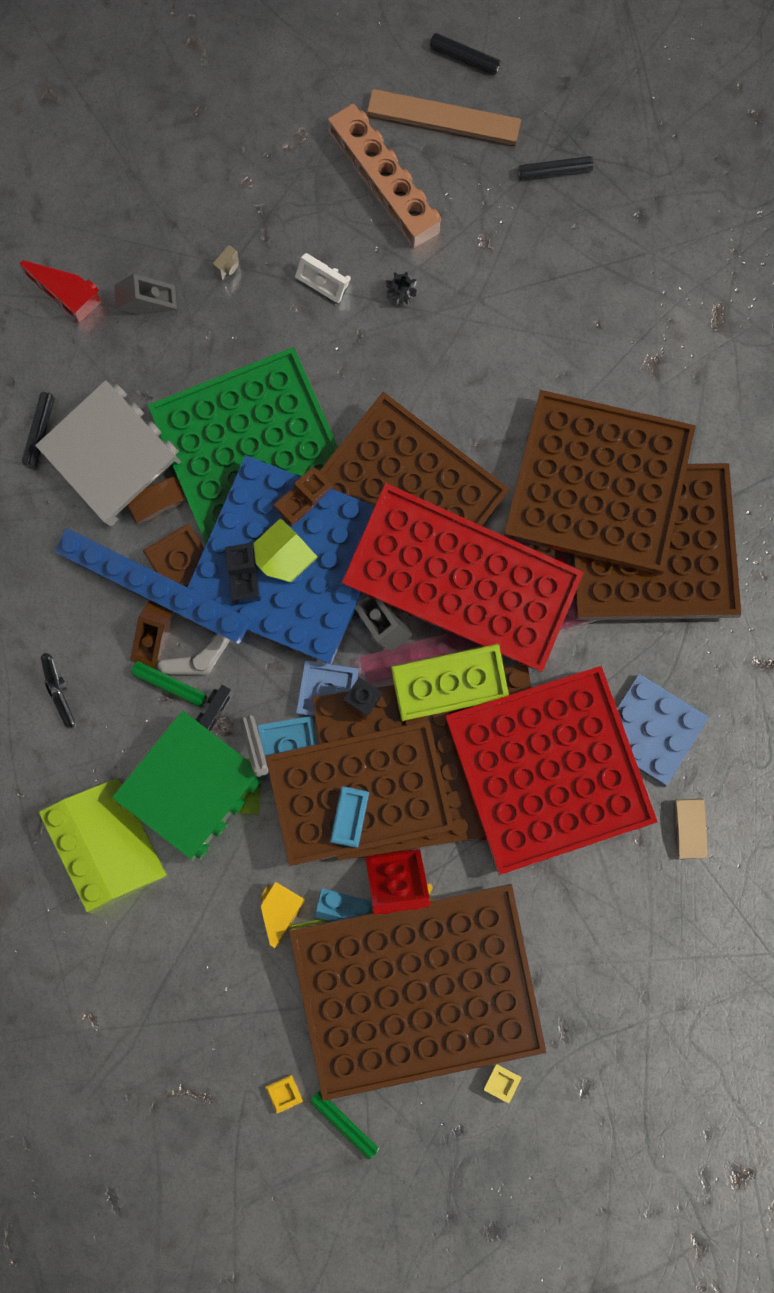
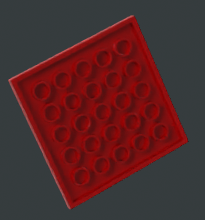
(550, 770)

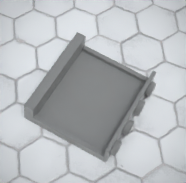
(107, 451)

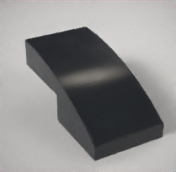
(242, 573)

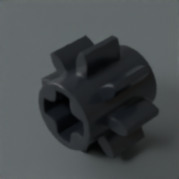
(394, 286)

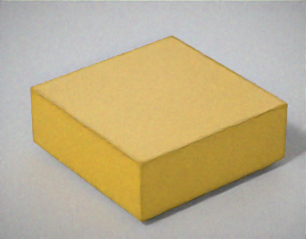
(284, 1094)

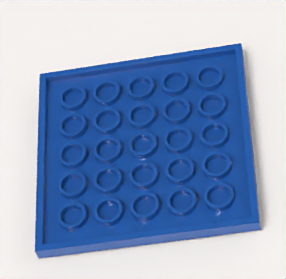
(315, 606)

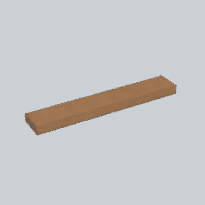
(444, 117)

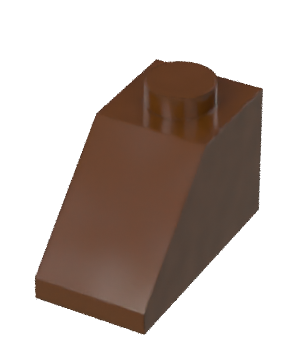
(151, 633)

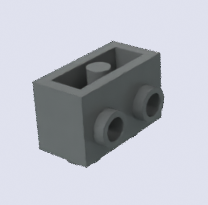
(383, 622)

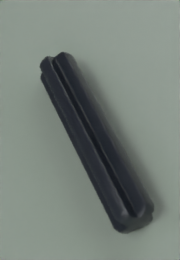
(465, 53)
(555, 168)
(38, 429)

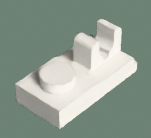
(322, 278)

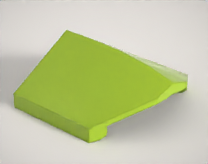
(282, 553)

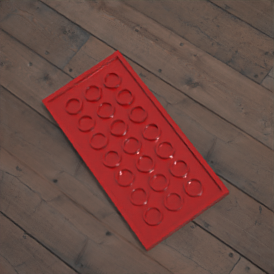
(462, 577)

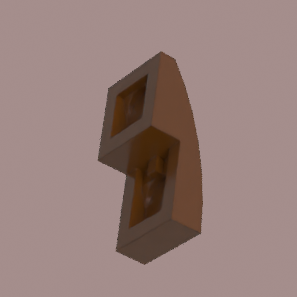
(303, 497)
(156, 499)

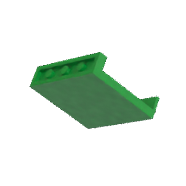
(188, 786)

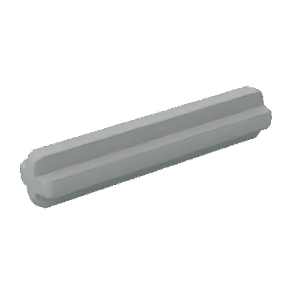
(254, 746)

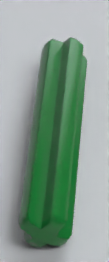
(168, 684)
(344, 1125)

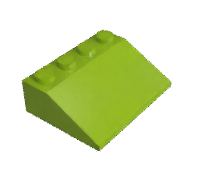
(102, 846)

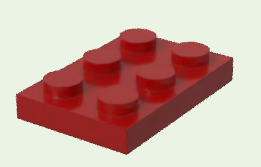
(397, 882)

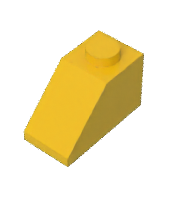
(279, 911)

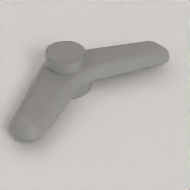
(200, 664)

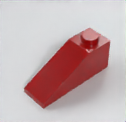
(64, 288)

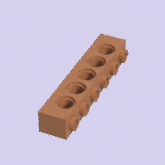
(415, 228)

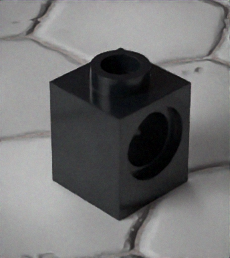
(362, 698)

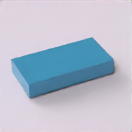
(349, 817)

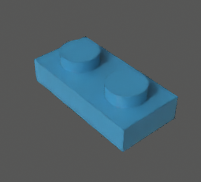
(338, 906)

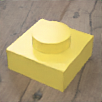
(502, 1083)

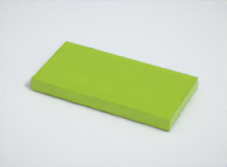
(449, 682)

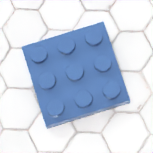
(658, 728)

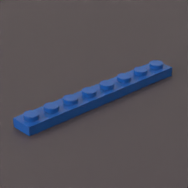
(153, 586)

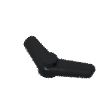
(56, 687)

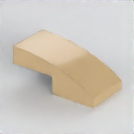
(691, 828)

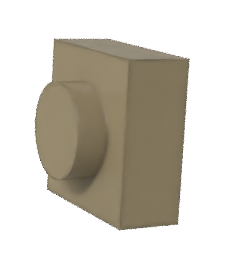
(226, 263)

